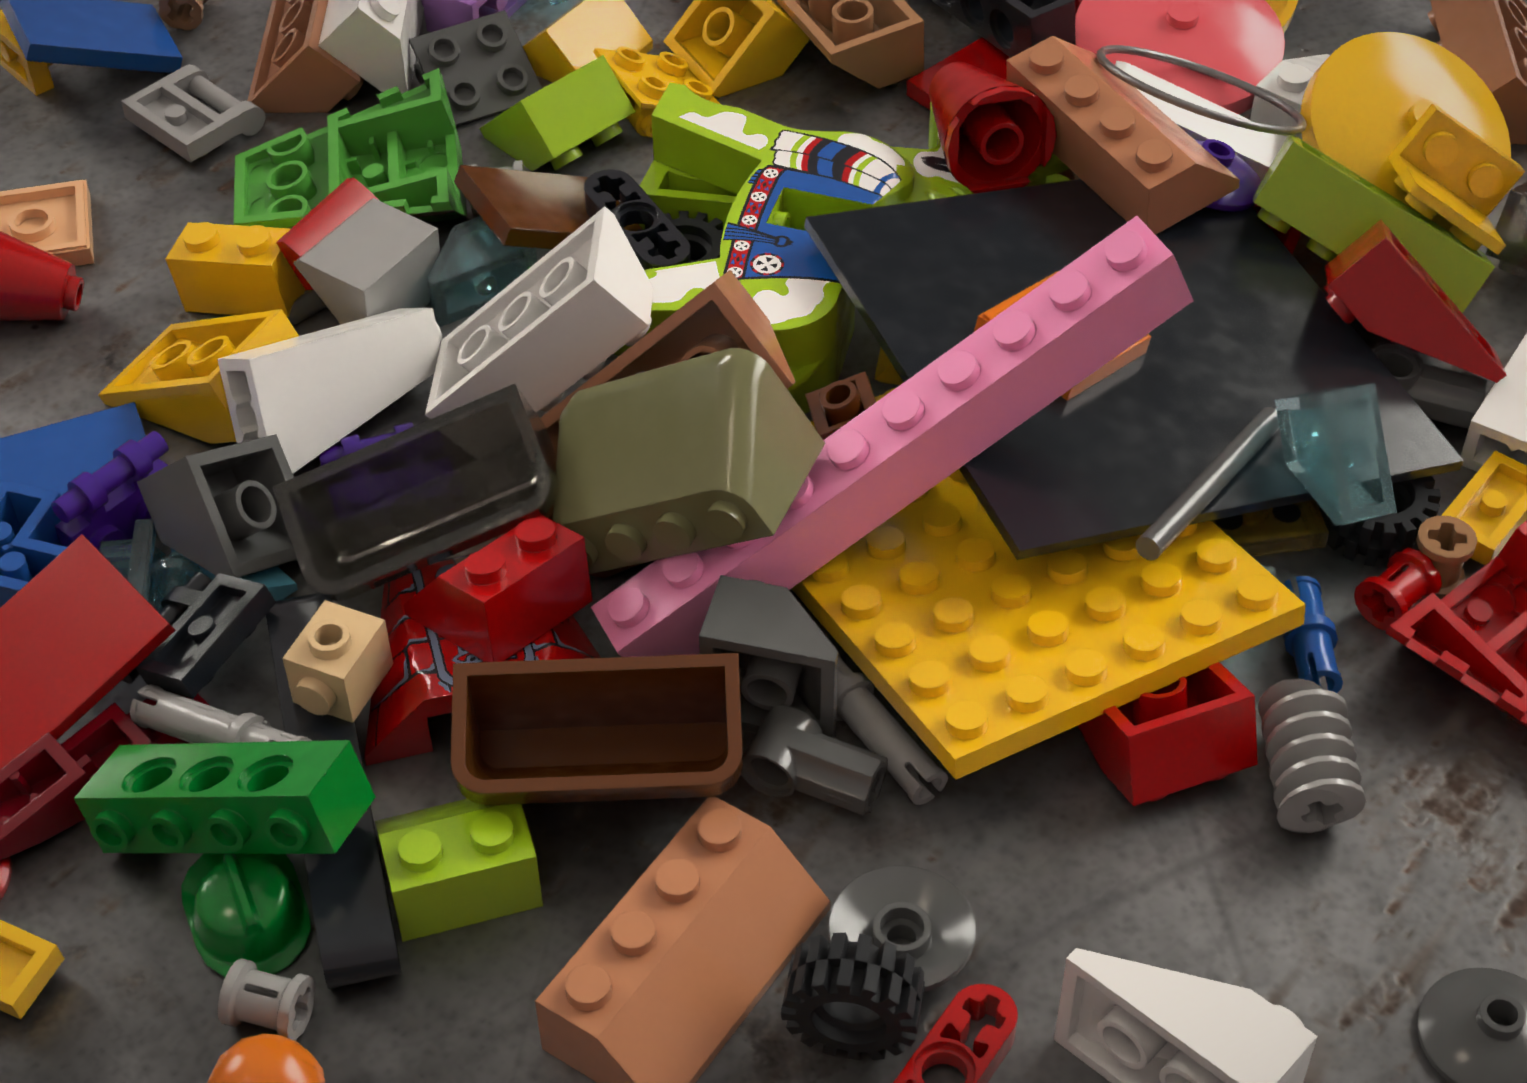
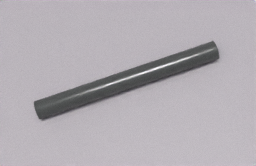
(1207, 485)

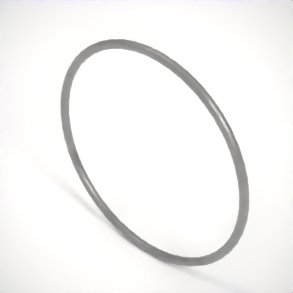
(1235, 121)

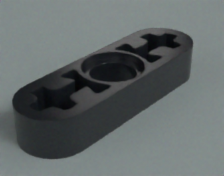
(636, 207)

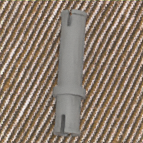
(200, 722)
(885, 736)

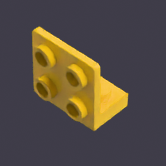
(1454, 175)

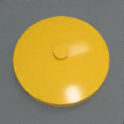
(1379, 89)

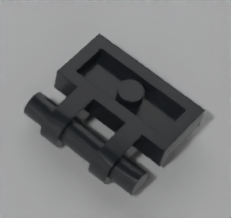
(209, 626)

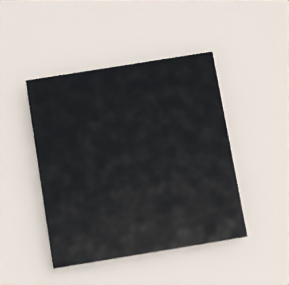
(1147, 431)

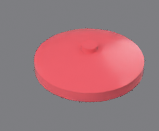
(1221, 34)

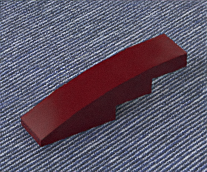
(46, 777)

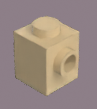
(338, 661)

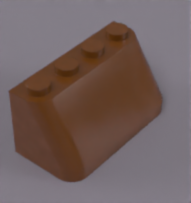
(596, 728)

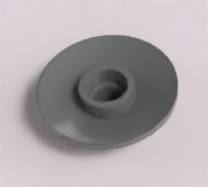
(910, 906)
(1458, 1029)

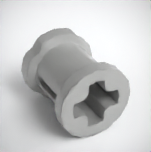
(266, 999)

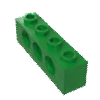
(227, 798)

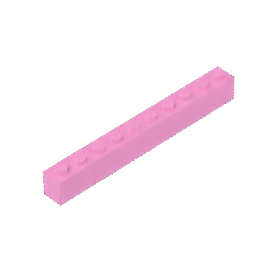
(920, 434)

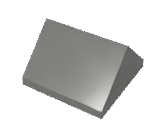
(372, 263)

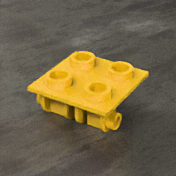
(647, 77)

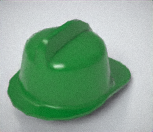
(246, 910)

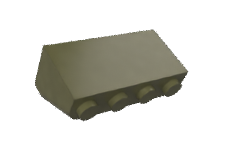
(681, 459)

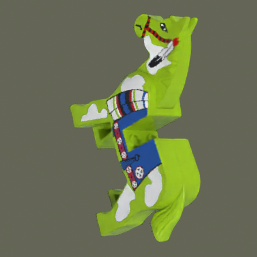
(763, 187)

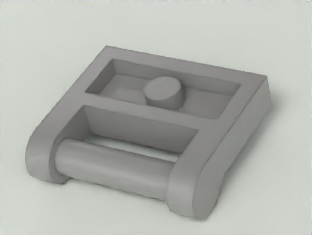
(184, 124)

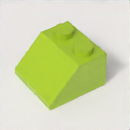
(561, 117)
(458, 865)

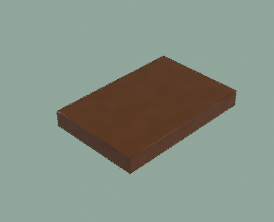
(526, 205)

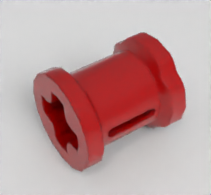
(1397, 588)

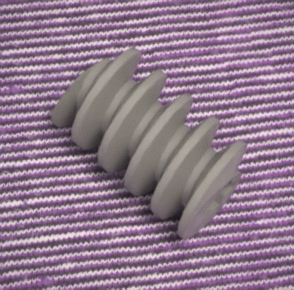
(1310, 756)

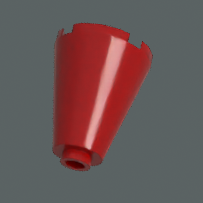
(989, 128)
(35, 283)

